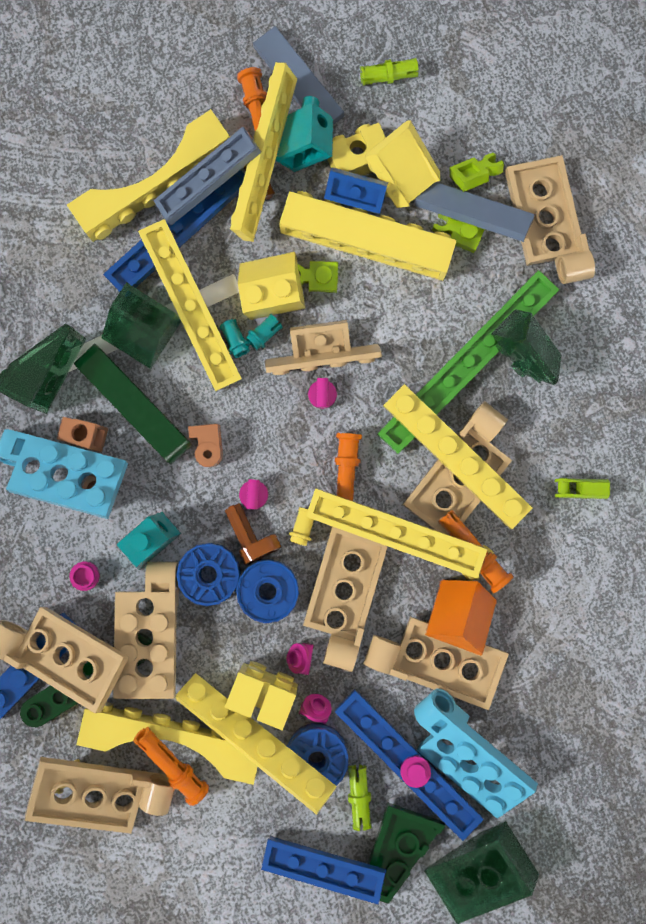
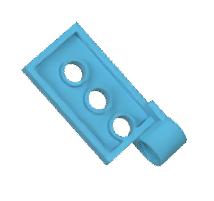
(20, 448)
(448, 721)

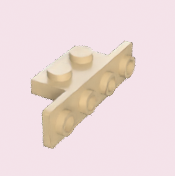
(320, 346)

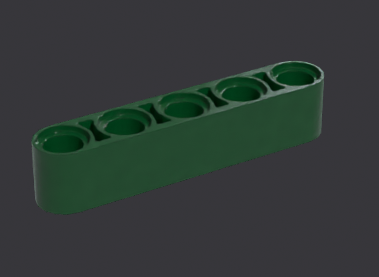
(132, 404)

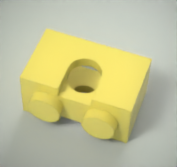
(365, 137)

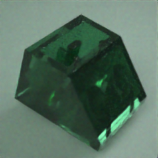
(139, 325)
(528, 347)

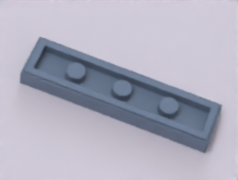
(275, 48)
(207, 176)
(476, 211)

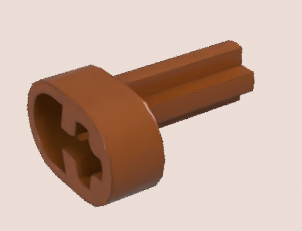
(251, 548)

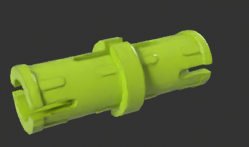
(389, 71)
(359, 797)

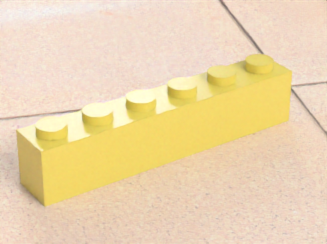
(367, 235)

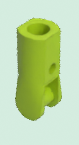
(584, 488)

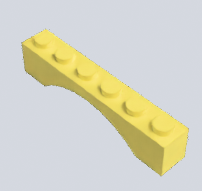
(104, 210)
(119, 726)

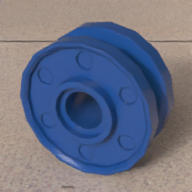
(191, 580)
(267, 609)
(326, 740)

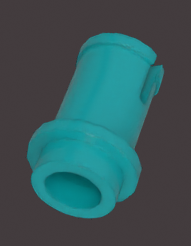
(262, 333)
(234, 338)

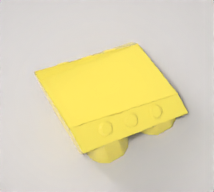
(404, 164)

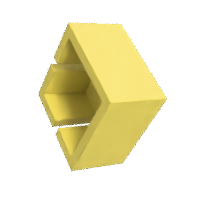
(265, 691)

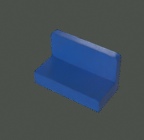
(355, 190)

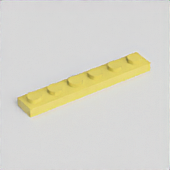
(268, 138)
(189, 305)
(457, 457)
(397, 533)
(257, 744)

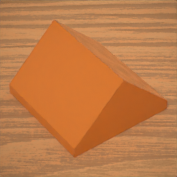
(462, 615)

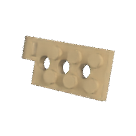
(573, 259)
(478, 431)
(163, 591)
(345, 639)
(20, 650)
(392, 659)
(147, 789)

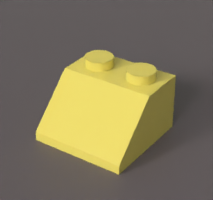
(270, 286)

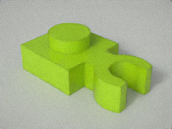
(474, 172)
(467, 235)
(320, 276)

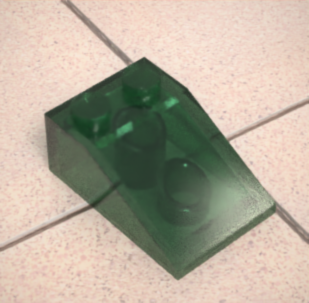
(40, 371)
(483, 874)

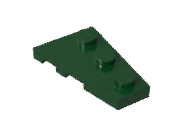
(400, 844)

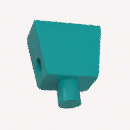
(306, 136)
(148, 539)

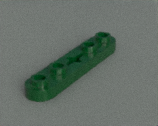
(52, 702)

